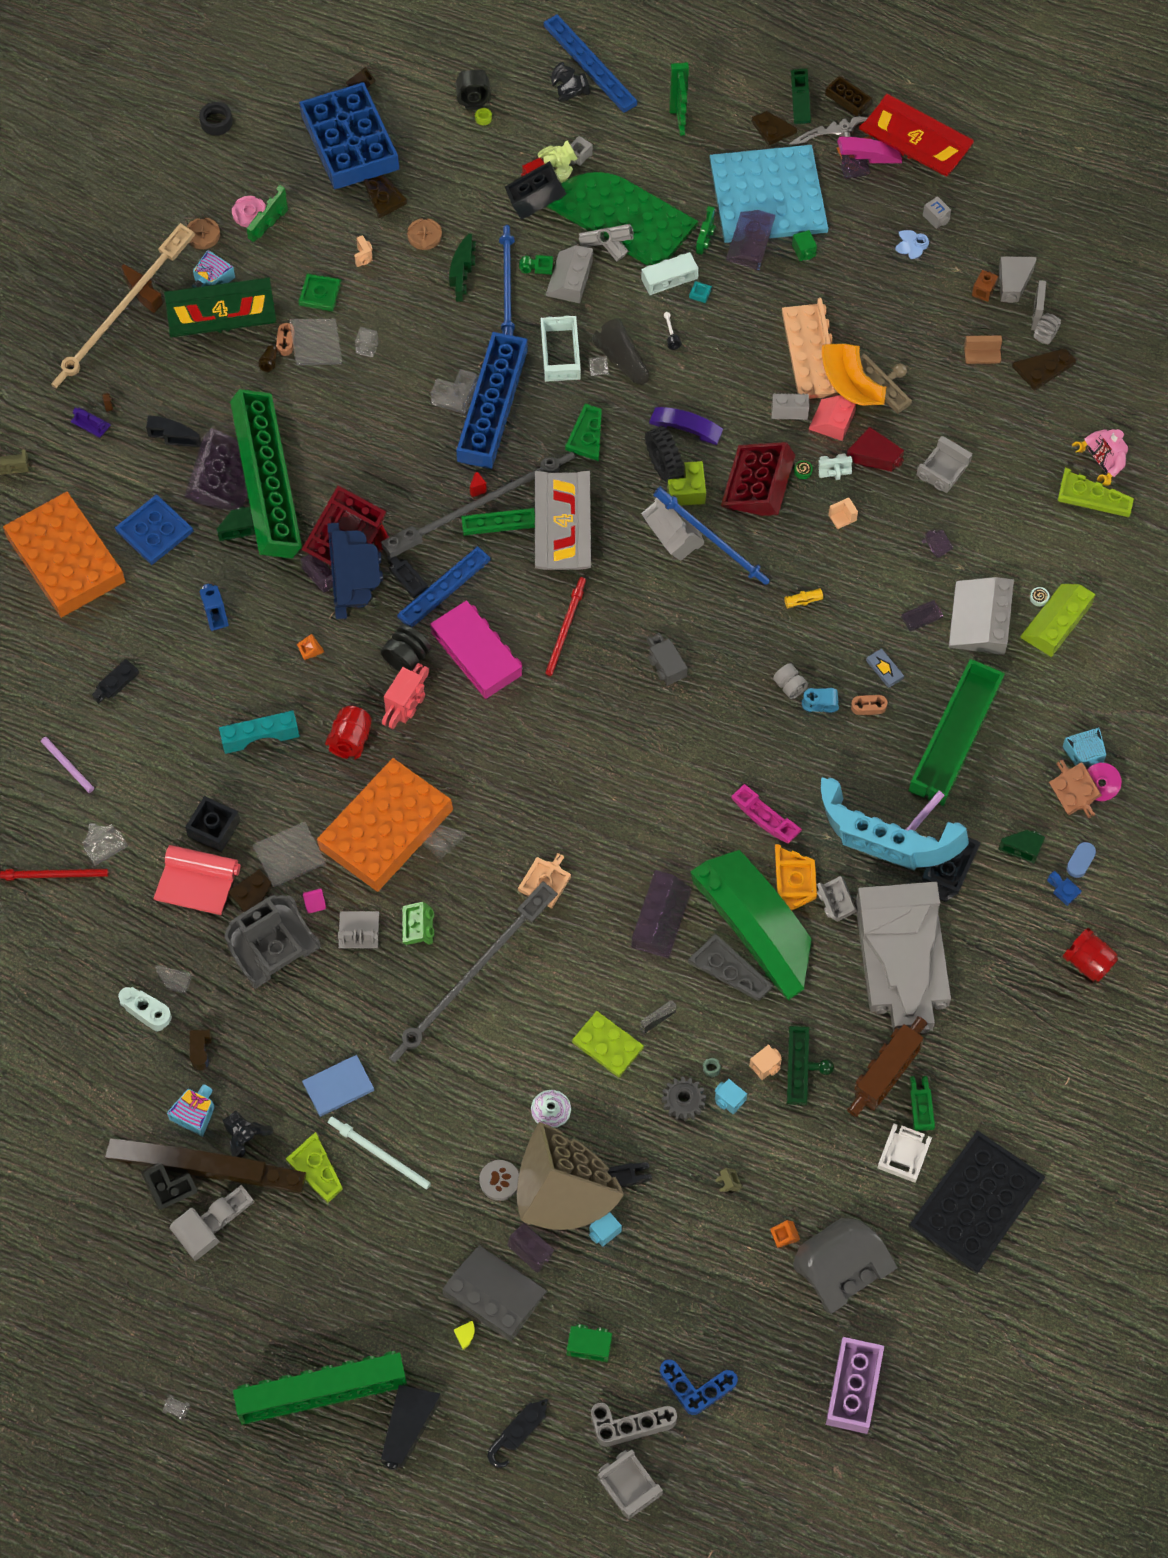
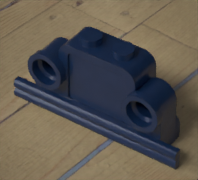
(352, 568)

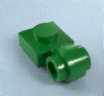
(541, 264)

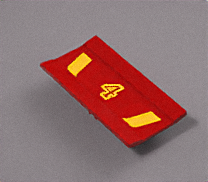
(917, 135)

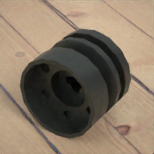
(405, 648)

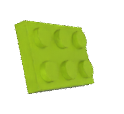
(607, 1044)

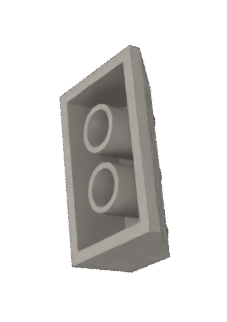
(570, 274)

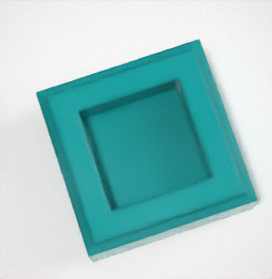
(700, 292)

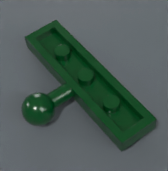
(798, 1065)

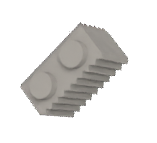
(790, 406)

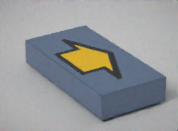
(885, 668)

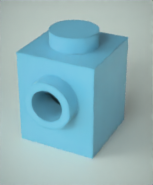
(729, 1096)
(604, 1229)

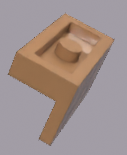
(983, 349)

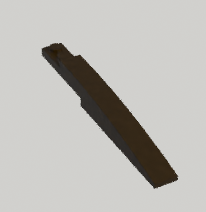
(206, 1164)

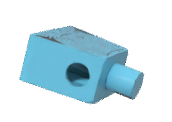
(1085, 748)

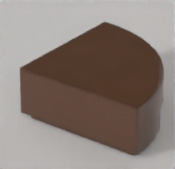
(107, 401)

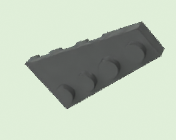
(728, 966)

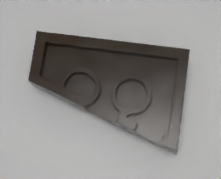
(384, 195)

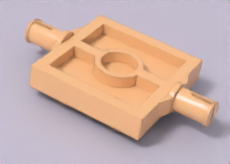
(549, 873)

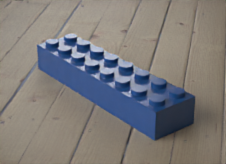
(492, 400)

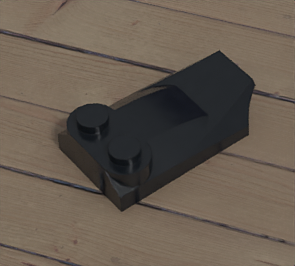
(953, 872)

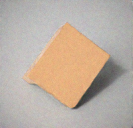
(843, 513)

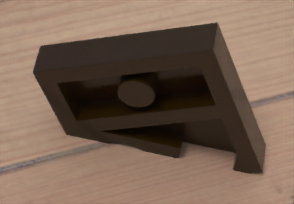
(772, 128)
(251, 890)

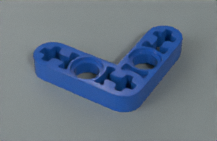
(691, 1393)

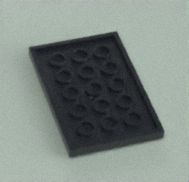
(977, 1202)

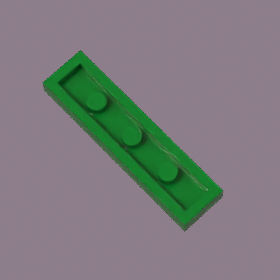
(498, 521)

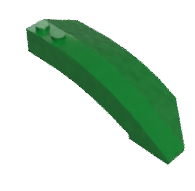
(757, 918)

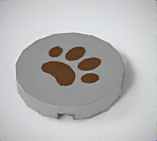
(499, 1180)

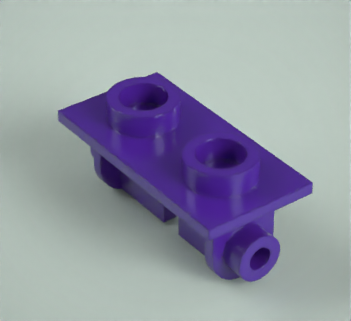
(89, 422)

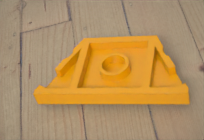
(795, 877)

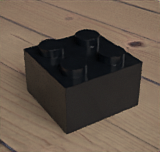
(212, 824)

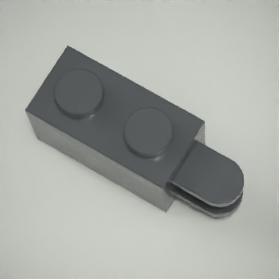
(666, 659)

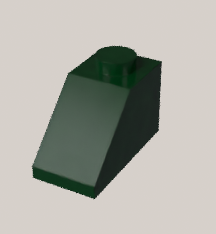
(236, 524)
(1023, 845)

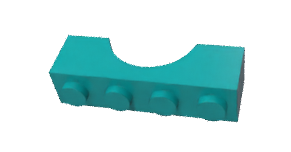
(277, 726)

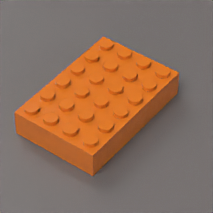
(64, 554)
(385, 824)

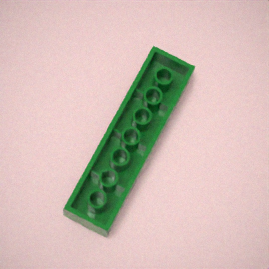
(319, 1388)

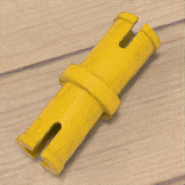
(803, 598)

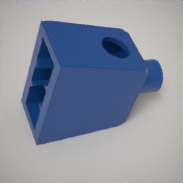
(212, 599)

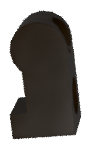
(198, 1053)

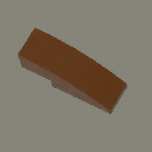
(147, 295)

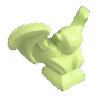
(560, 159)

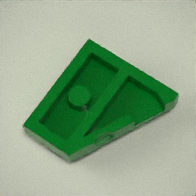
(707, 229)

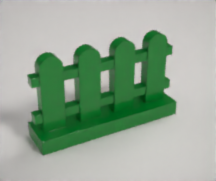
(678, 93)

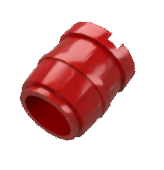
(349, 732)
(1091, 955)

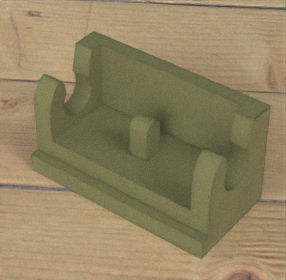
(14, 463)

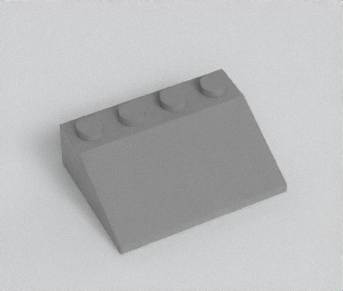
(981, 615)

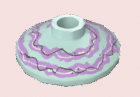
(552, 1117)

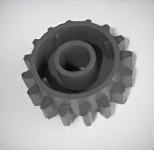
(683, 1089)

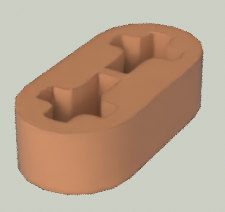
(281, 339)
(869, 705)

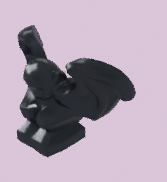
(572, 84)
(242, 1132)

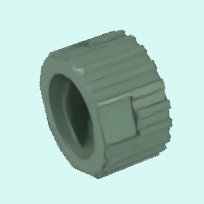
(711, 1073)

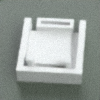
(905, 1150)

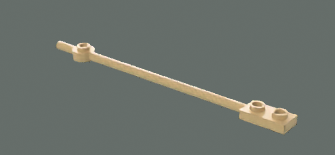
(169, 249)

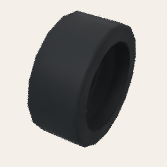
(215, 108)

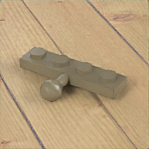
(894, 395)

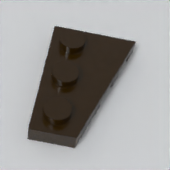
(1044, 367)

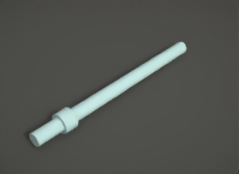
(347, 1131)

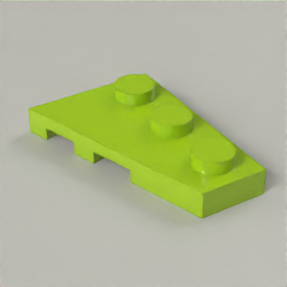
(313, 1160)

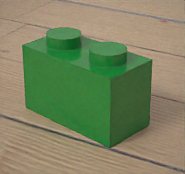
(589, 1343)

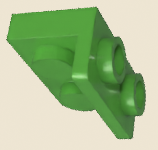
(418, 923)

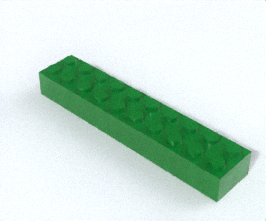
(265, 474)

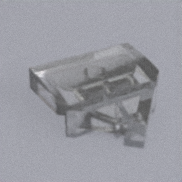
(103, 843)

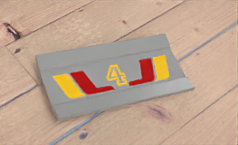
(562, 521)

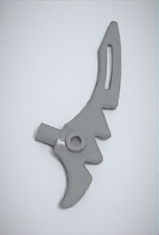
(843, 129)

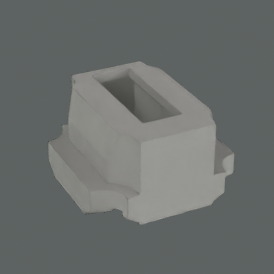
(673, 530)

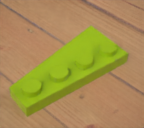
(1082, 492)

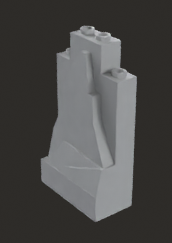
(903, 951)

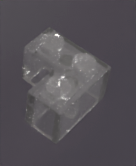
(455, 395)

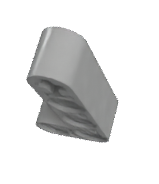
(634, 1421)

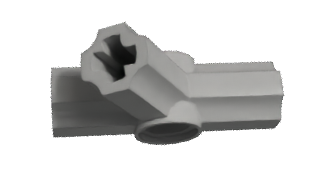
(614, 244)

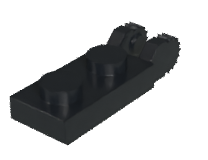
(626, 1174)

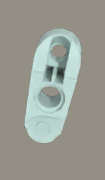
(133, 999)

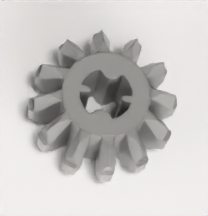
(1047, 328)

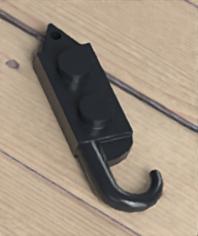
(518, 1431)

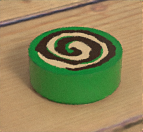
(803, 470)

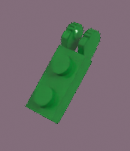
(921, 1105)

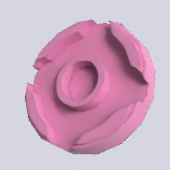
(246, 209)

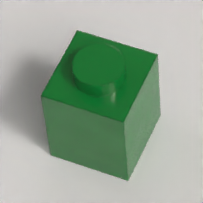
(804, 245)

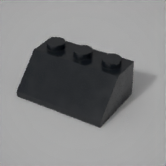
(535, 190)

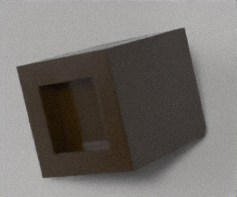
(360, 77)

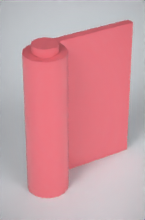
(196, 879)

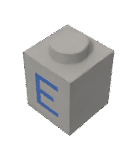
(937, 212)

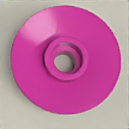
(1110, 775)

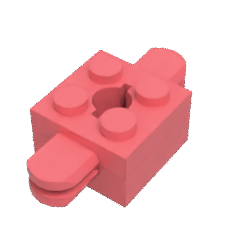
(404, 695)

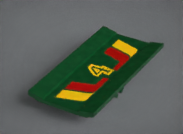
(220, 307)

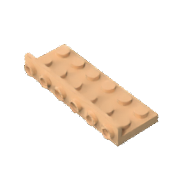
(805, 334)

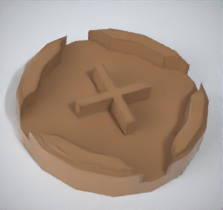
(206, 233)
(424, 234)

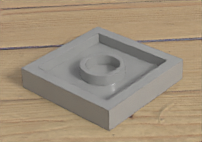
(1038, 304)

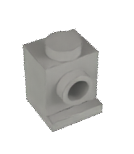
(582, 149)

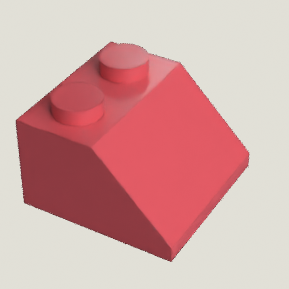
(833, 417)

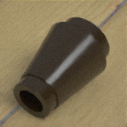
(268, 359)

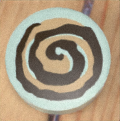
(1039, 596)

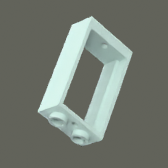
(565, 371)

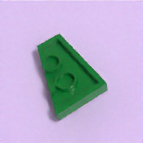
(263, 220)

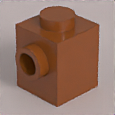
(985, 285)

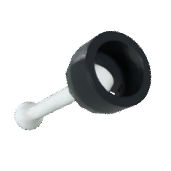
(674, 340)

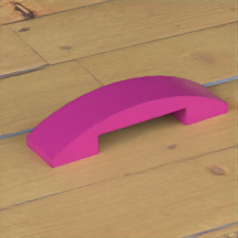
(764, 816)

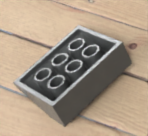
(493, 1293)

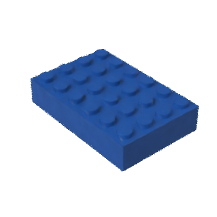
(349, 135)

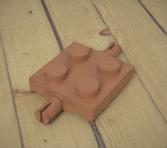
(1075, 788)

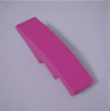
(868, 149)

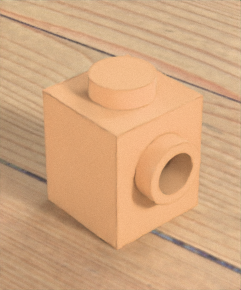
(766, 1062)

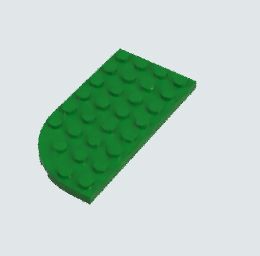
(609, 201)

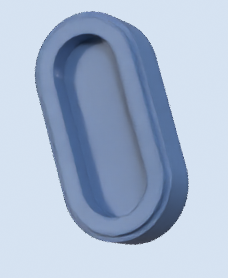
(1081, 860)

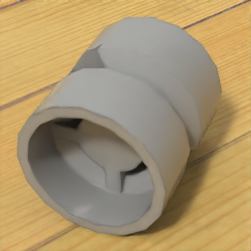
(789, 679)

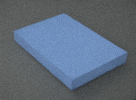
(338, 1085)

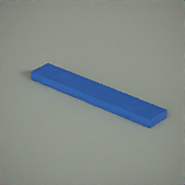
(443, 587)

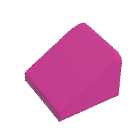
(314, 901)

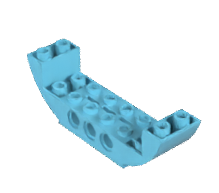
(889, 840)

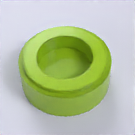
(483, 116)

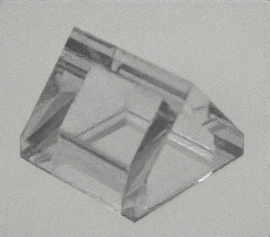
(598, 365)

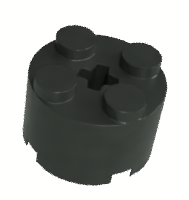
(473, 89)

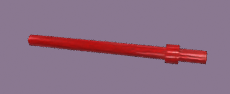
(576, 596)
(11, 874)

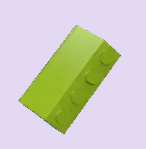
(1058, 617)

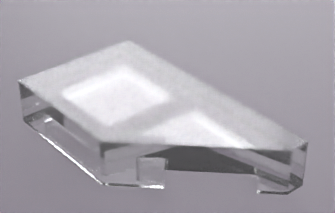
(174, 979)

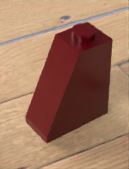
(876, 451)

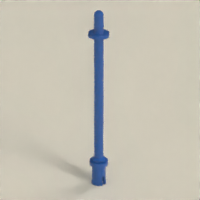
(507, 240)
(672, 503)

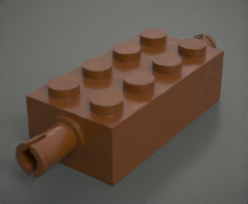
(888, 1068)

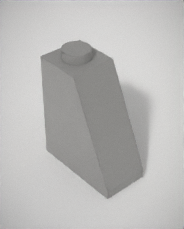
(1014, 276)

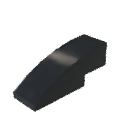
(172, 432)

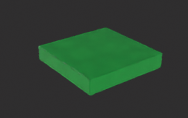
(319, 292)

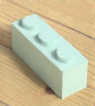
(669, 273)

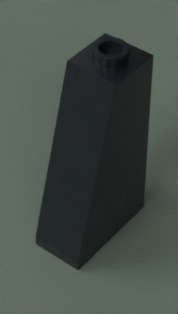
(408, 1421)

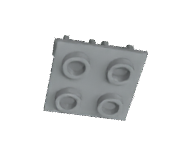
(358, 929)

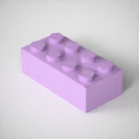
(855, 1385)

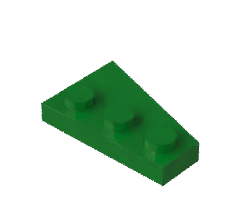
(586, 433)

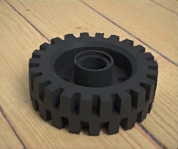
(664, 453)

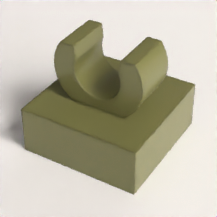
(730, 1179)

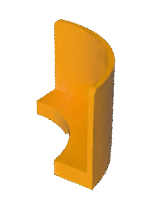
(846, 375)

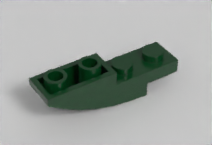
(800, 96)
(461, 266)

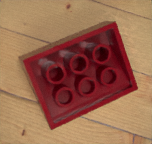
(759, 478)

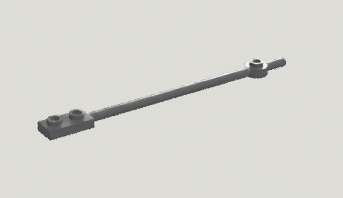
(411, 537)
(529, 910)

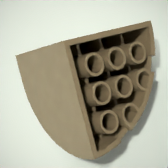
(563, 1183)

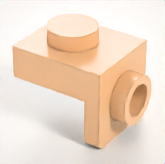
(365, 252)

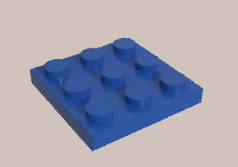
(154, 529)

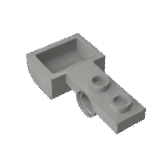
(198, 1232)

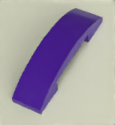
(687, 422)

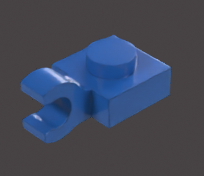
(1065, 890)

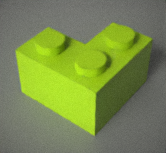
(691, 488)

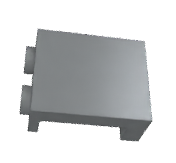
(944, 464)
(629, 1484)

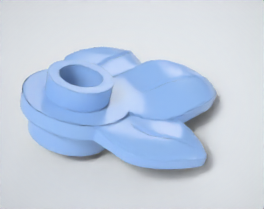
(912, 243)

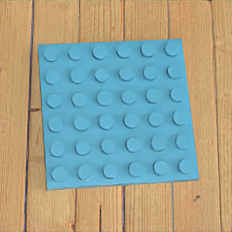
(770, 181)

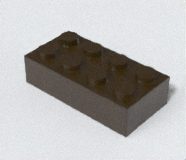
(848, 96)

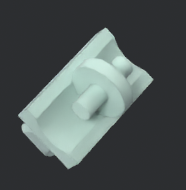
(835, 467)

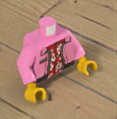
(1108, 451)

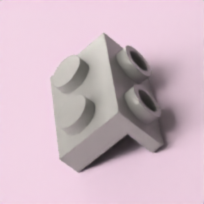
(837, 899)

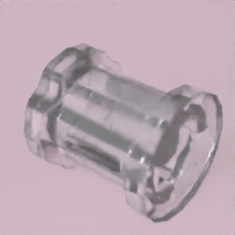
(176, 1407)

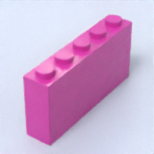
(476, 649)

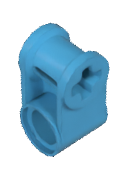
(822, 700)

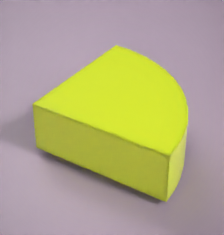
(465, 1334)

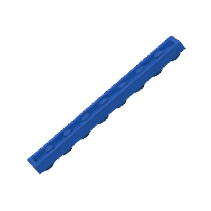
(590, 63)

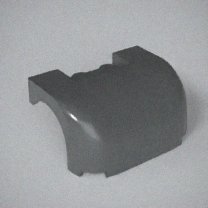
(269, 938)
(843, 1261)

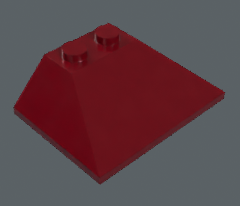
(351, 514)

